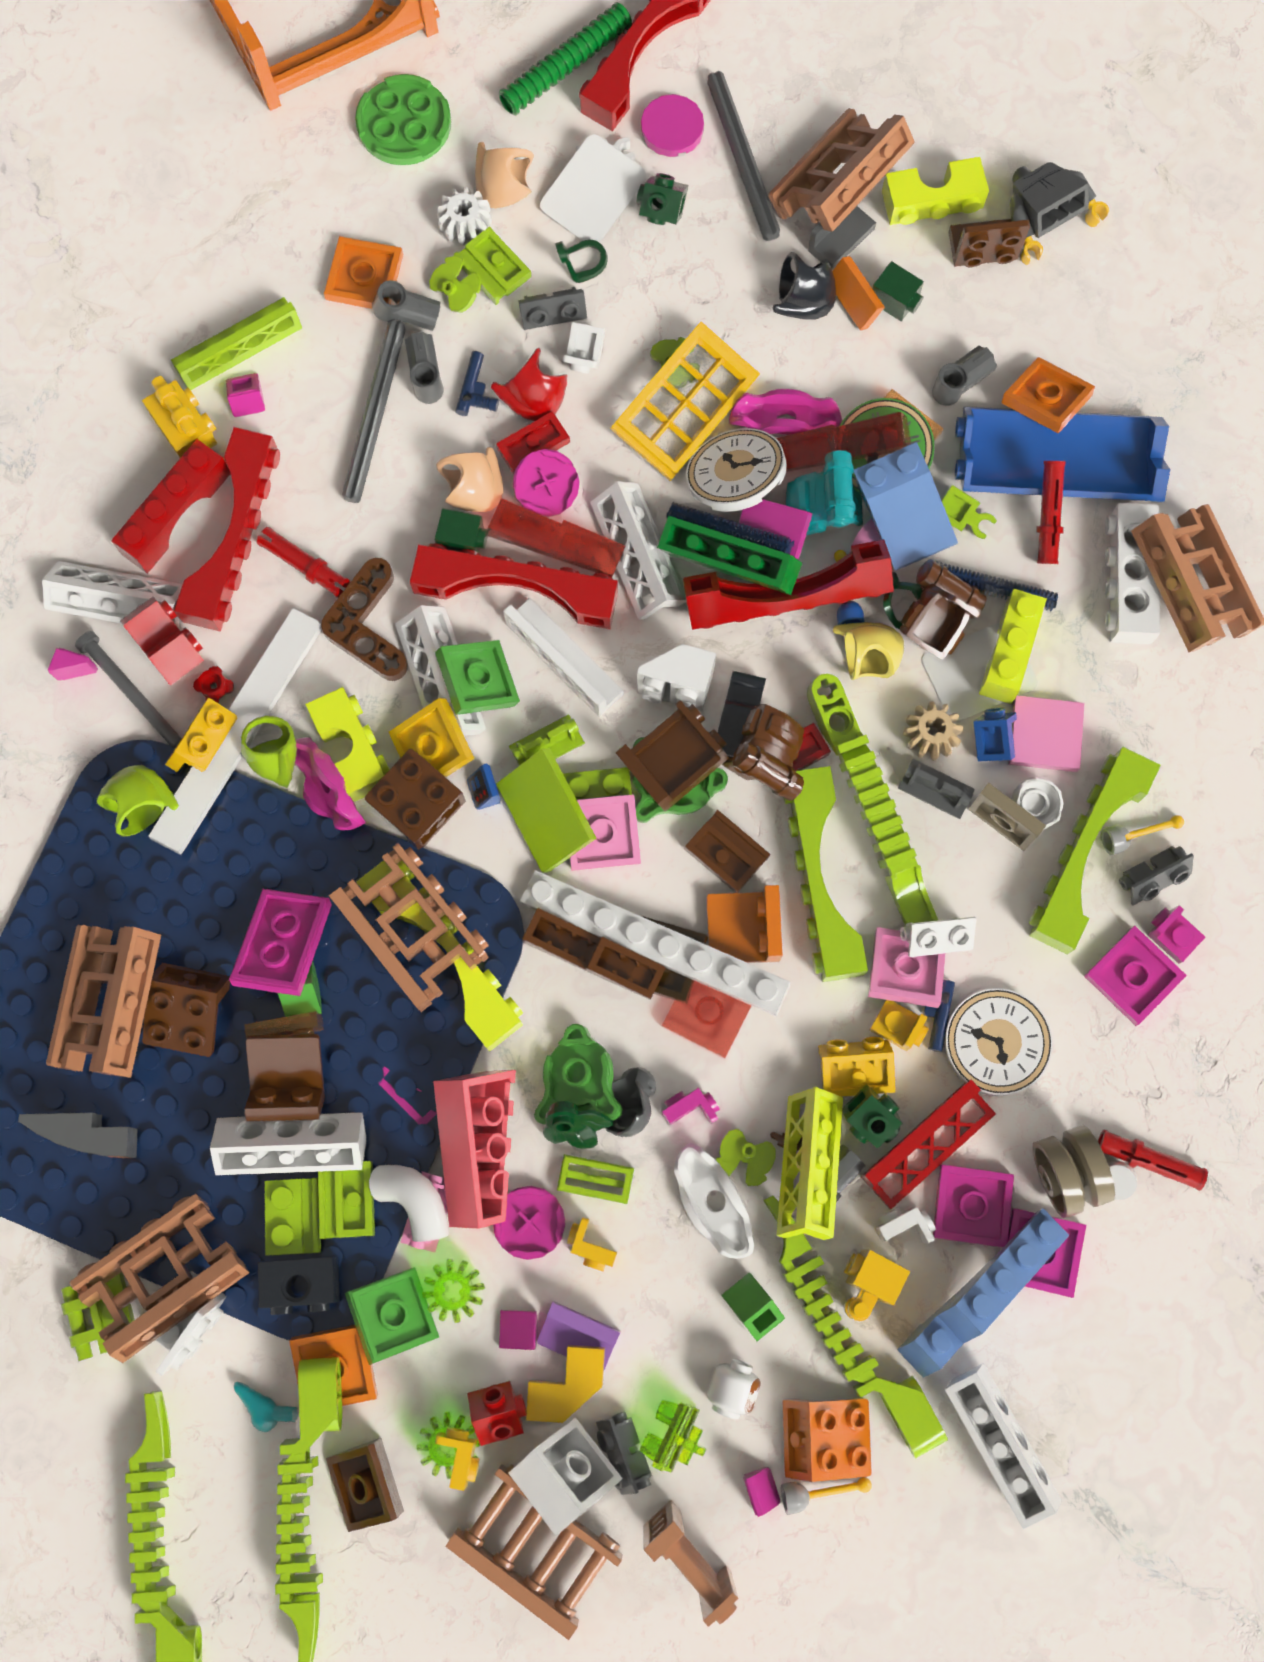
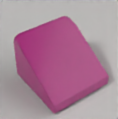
(245, 395)
(70, 665)
(518, 1329)
(762, 1491)

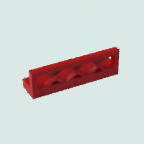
(921, 1133)

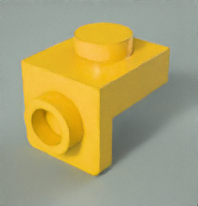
(594, 1255)
(465, 1465)

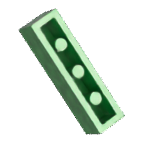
(730, 555)

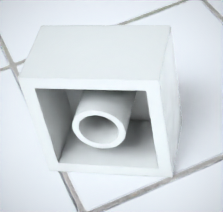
(565, 1476)

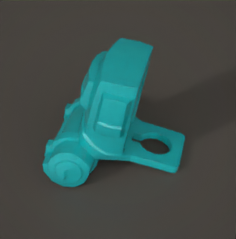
(828, 494)

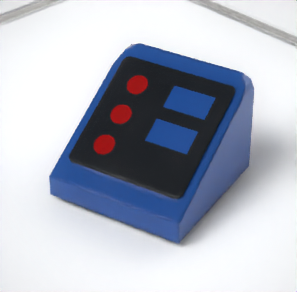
(483, 788)

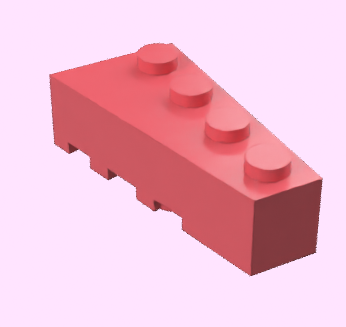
(474, 1145)

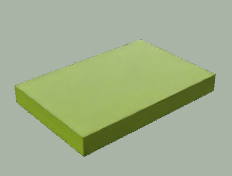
(546, 810)

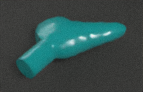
(263, 1409)

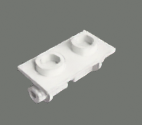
(939, 936)

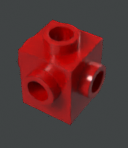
(496, 1413)

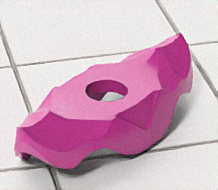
(762, 411)
(320, 776)

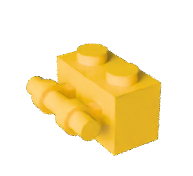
(177, 416)
(876, 1280)

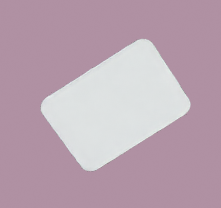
(593, 189)
(961, 674)

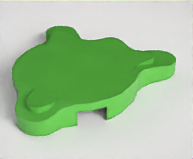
(693, 801)
(579, 1074)

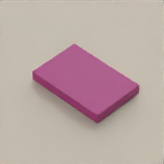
(280, 942)

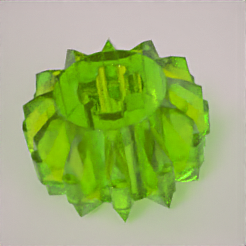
(442, 1288)
(435, 1451)

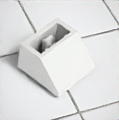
(678, 675)

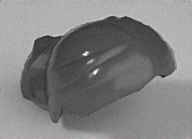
(633, 1095)

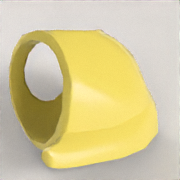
(871, 649)

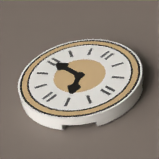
(736, 469)
(998, 1041)

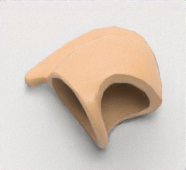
(500, 176)
(477, 482)

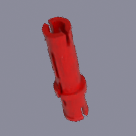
(1051, 510)
(314, 569)
(1136, 1154)

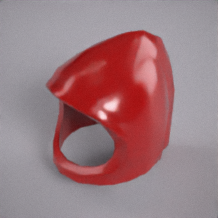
(532, 391)

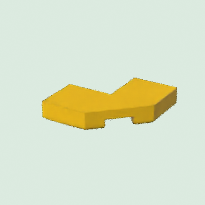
(559, 1400)

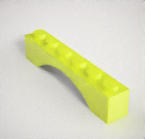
(485, 1009)

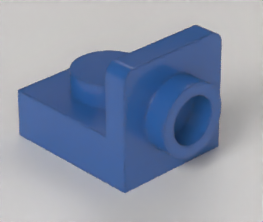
(995, 735)

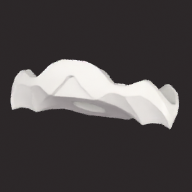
(725, 1229)

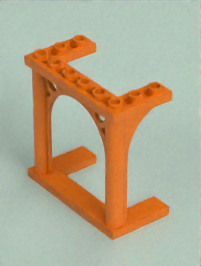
(325, 57)

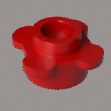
(211, 676)

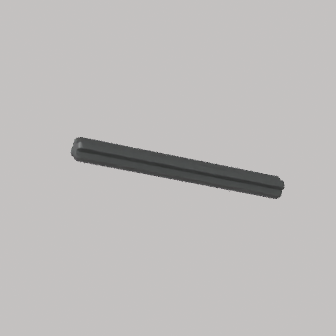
(743, 156)
(374, 411)

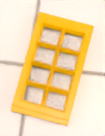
(685, 401)

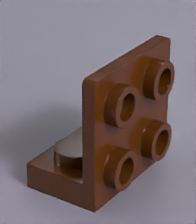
(987, 242)
(415, 798)
(183, 1009)
(284, 1077)

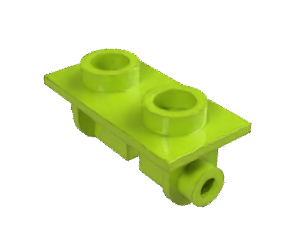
(559, 736)

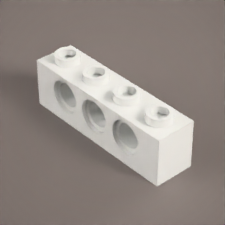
(1123, 623)
(288, 1146)
(1003, 1446)

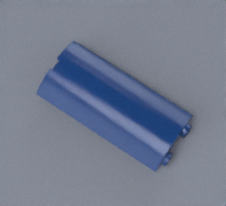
(1102, 452)

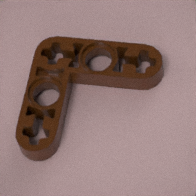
(356, 630)

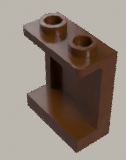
(675, 756)

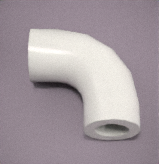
(417, 1197)

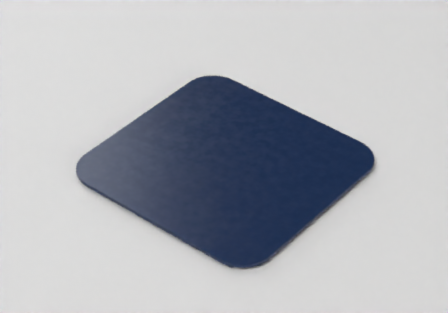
(202, 911)

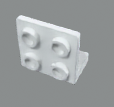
(185, 1337)

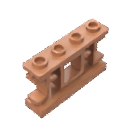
(867, 159)
(1170, 560)
(389, 943)
(116, 1033)
(172, 1301)

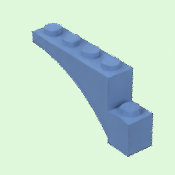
(984, 1296)

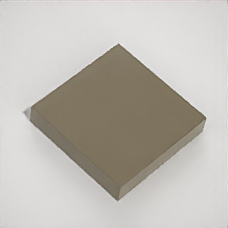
(1006, 817)

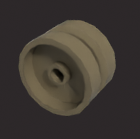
(1074, 1171)

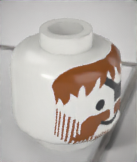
(733, 1389)

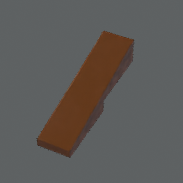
(593, 954)

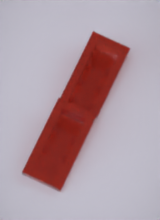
(860, 439)
(556, 540)

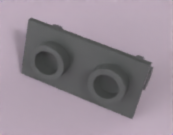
(551, 310)
(936, 789)
(1171, 868)
(615, 1438)

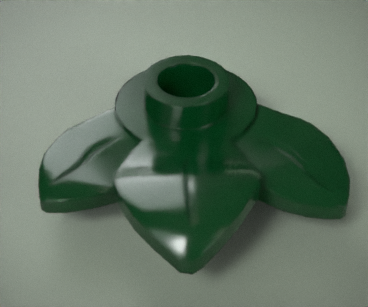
(574, 1126)

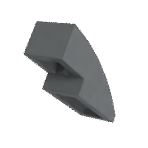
(83, 1133)

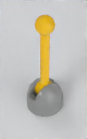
(1118, 838)
(797, 1497)

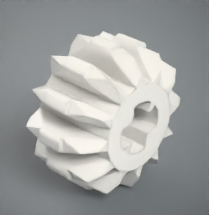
(463, 215)

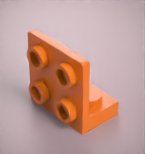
(746, 924)
(826, 1439)

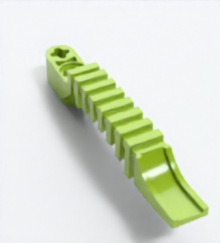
(856, 758)
(904, 1399)
(318, 1412)
(173, 1636)

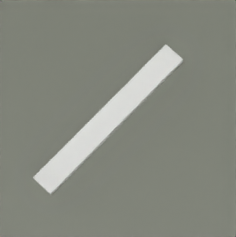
(254, 700)

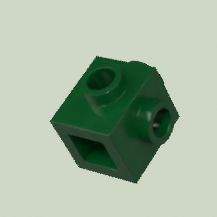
(662, 199)
(872, 1117)

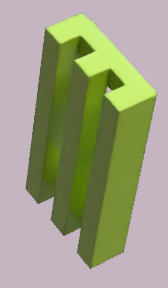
(565, 1173)

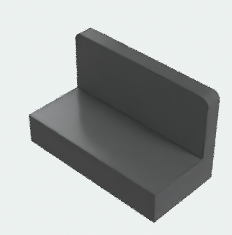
(843, 239)

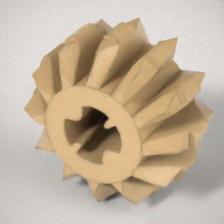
(920, 725)

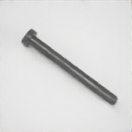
(89, 644)

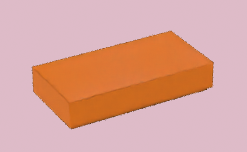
(856, 293)

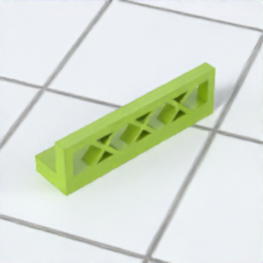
(237, 343)

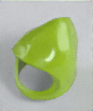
(272, 758)
(138, 796)

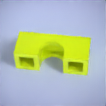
(911, 200)
(1013, 647)
(336, 717)

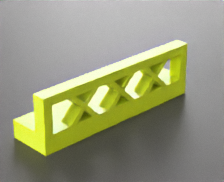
(815, 1161)

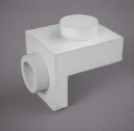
(584, 347)
(897, 1222)

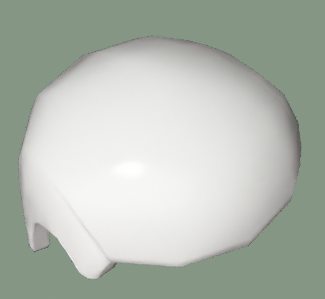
(1040, 799)

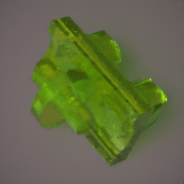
(680, 1439)

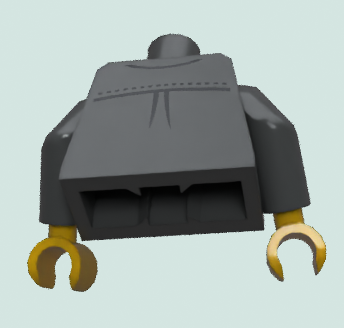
(1050, 199)

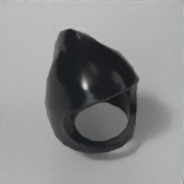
(808, 292)

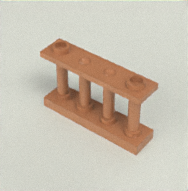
(665, 1537)
(529, 1590)

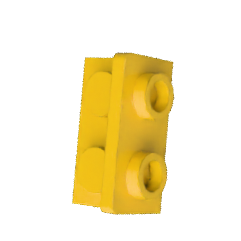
(203, 737)
(854, 1064)

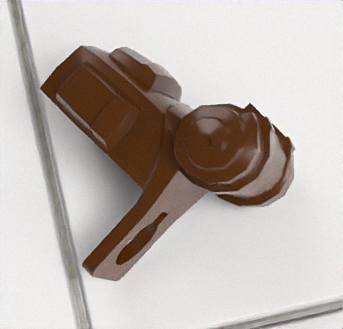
(942, 610)
(769, 750)

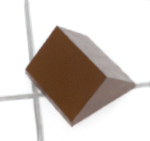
(365, 1486)

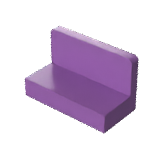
(570, 1327)

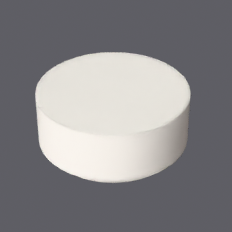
(1124, 1179)

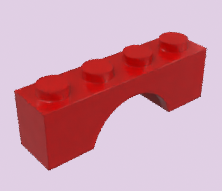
(148, 530)

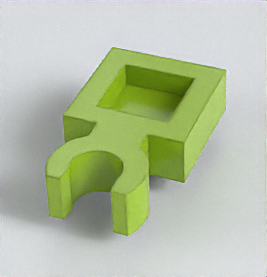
(962, 511)

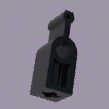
(742, 696)

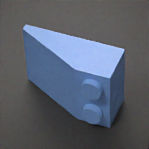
(905, 506)

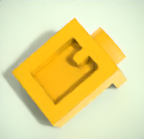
(899, 1025)

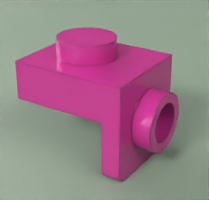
(681, 1105)

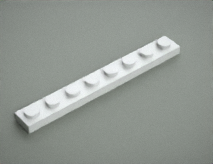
(658, 943)

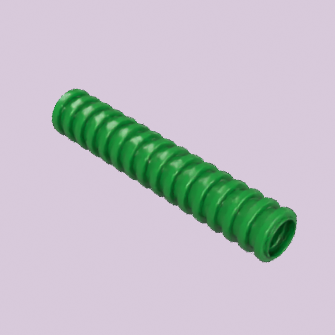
(565, 58)

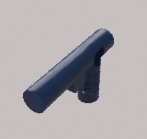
(474, 389)
(940, 1017)

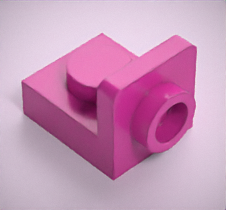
(1175, 934)

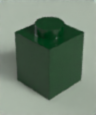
(898, 291)
(461, 531)

